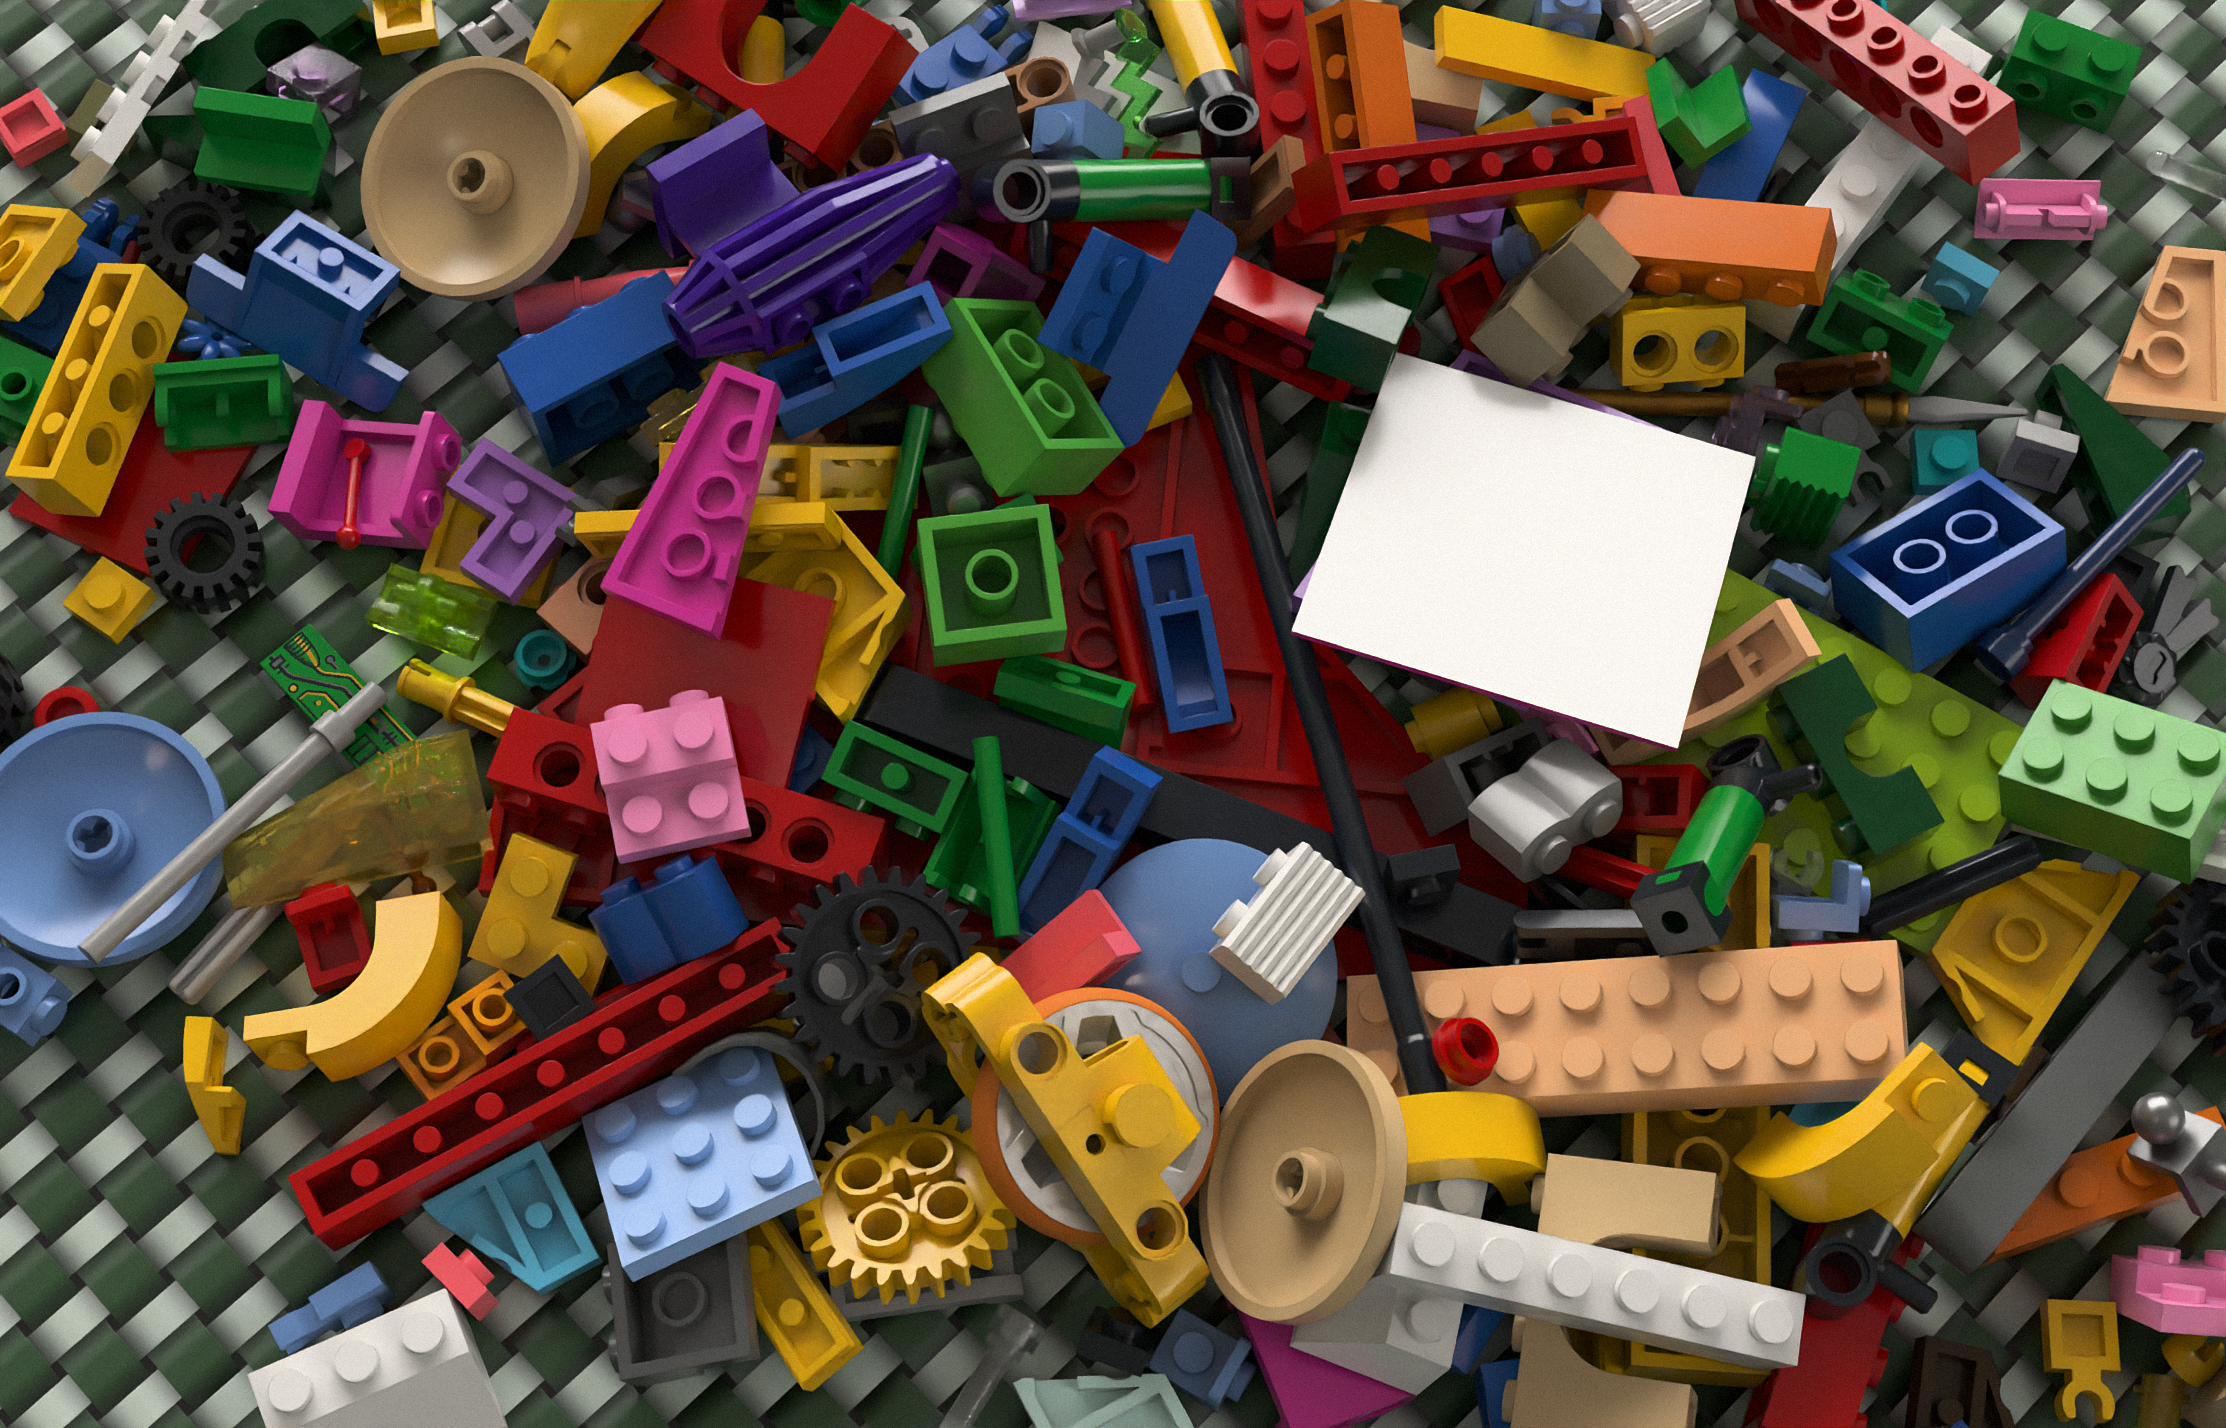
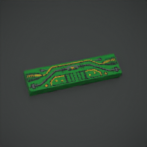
(322, 681)

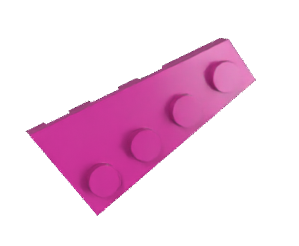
(696, 518)

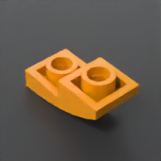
(465, 1042)

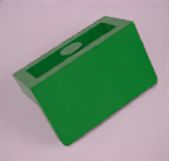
(1698, 119)
(260, 141)
(1067, 697)

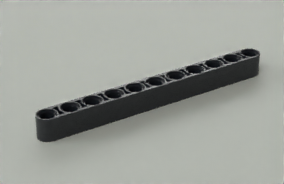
(942, 720)

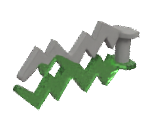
(1139, 55)

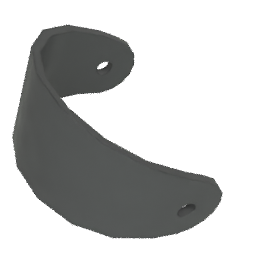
(797, 1054)

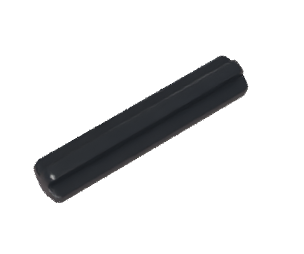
(1950, 885)

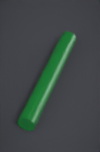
(904, 489)
(996, 837)

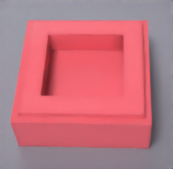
(31, 128)

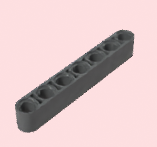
(2048, 1119)

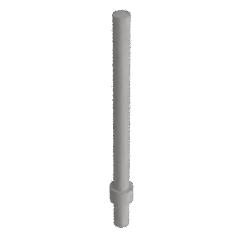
(328, 735)

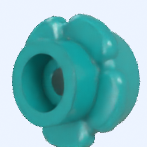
(538, 645)

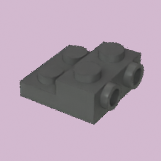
(969, 130)
(683, 1315)

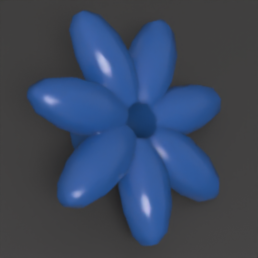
(212, 339)

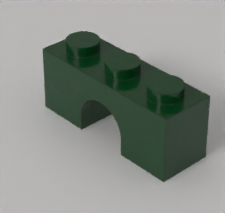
(266, 32)
(1370, 306)
(1870, 813)

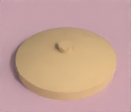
(475, 178)
(1303, 1183)

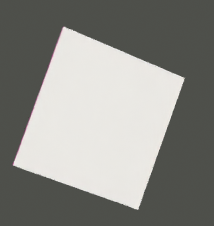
(1529, 550)

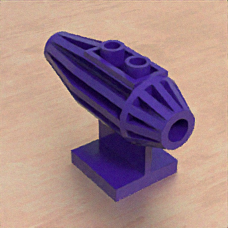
(778, 257)

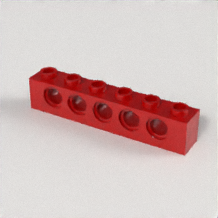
(1896, 78)
(540, 746)

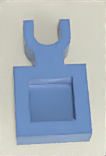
(339, 1305)

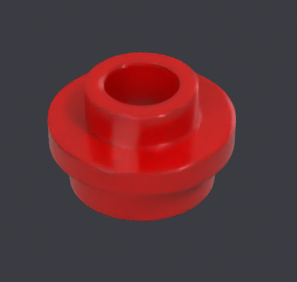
(1465, 1050)

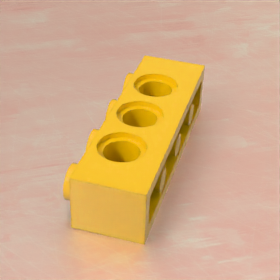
(97, 390)

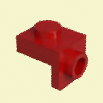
(331, 935)

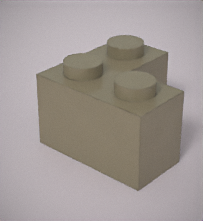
(1552, 300)

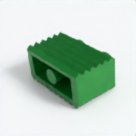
(1801, 486)

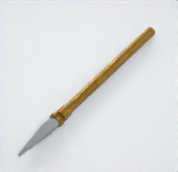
(1877, 407)

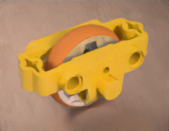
(1087, 1122)

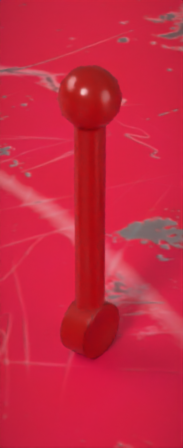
(357, 453)

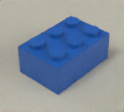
(598, 369)
(1947, 569)

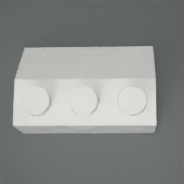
(1395, 1331)
(387, 1373)

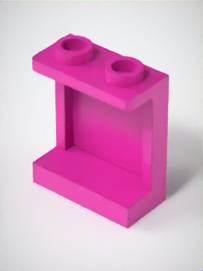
(398, 486)
(1311, 1389)

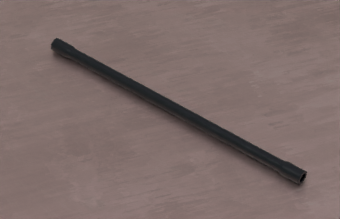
(1375, 912)

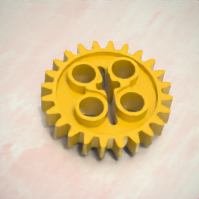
(903, 1209)

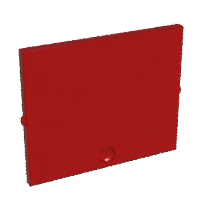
(142, 487)
(759, 667)

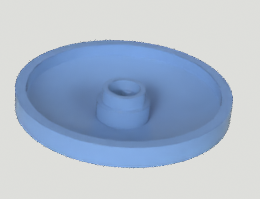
(89, 821)
(1169, 907)

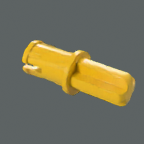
(454, 697)

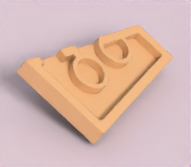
(2177, 342)

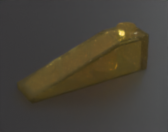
(380, 821)

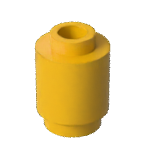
(1452, 721)

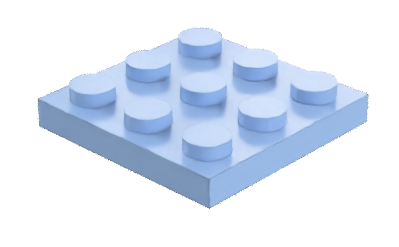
(699, 1158)

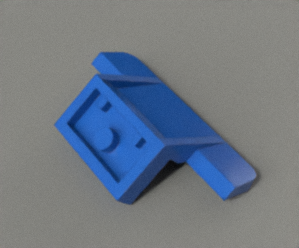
(308, 305)
(1137, 315)

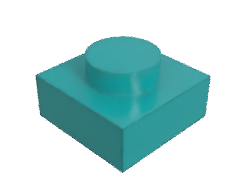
(1941, 458)

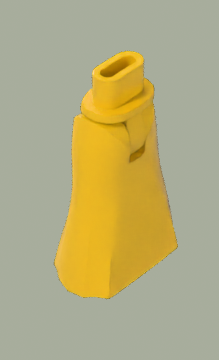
(581, 40)

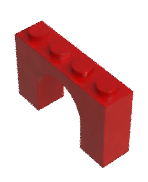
(818, 109)

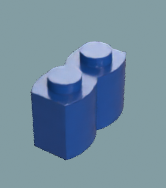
(667, 918)

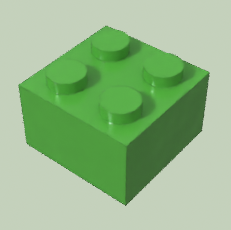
(991, 585)

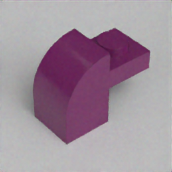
(970, 267)

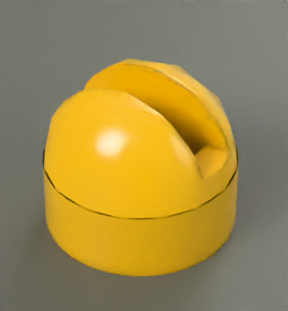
(2193, 1357)

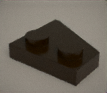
(1954, 1384)

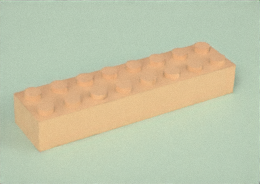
(1667, 1028)

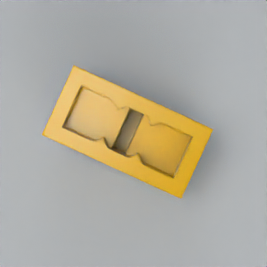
(1679, 324)

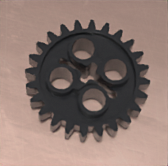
(834, 937)
(2193, 955)

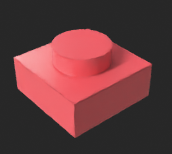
(464, 1278)

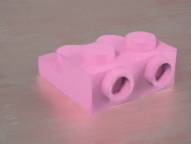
(670, 776)
(2171, 1291)

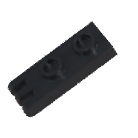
(1579, 936)

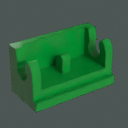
(224, 402)
(960, 854)

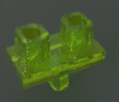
(432, 612)

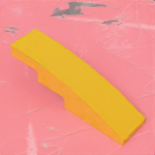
(839, 474)

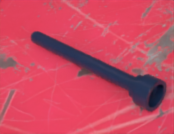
(2007, 648)

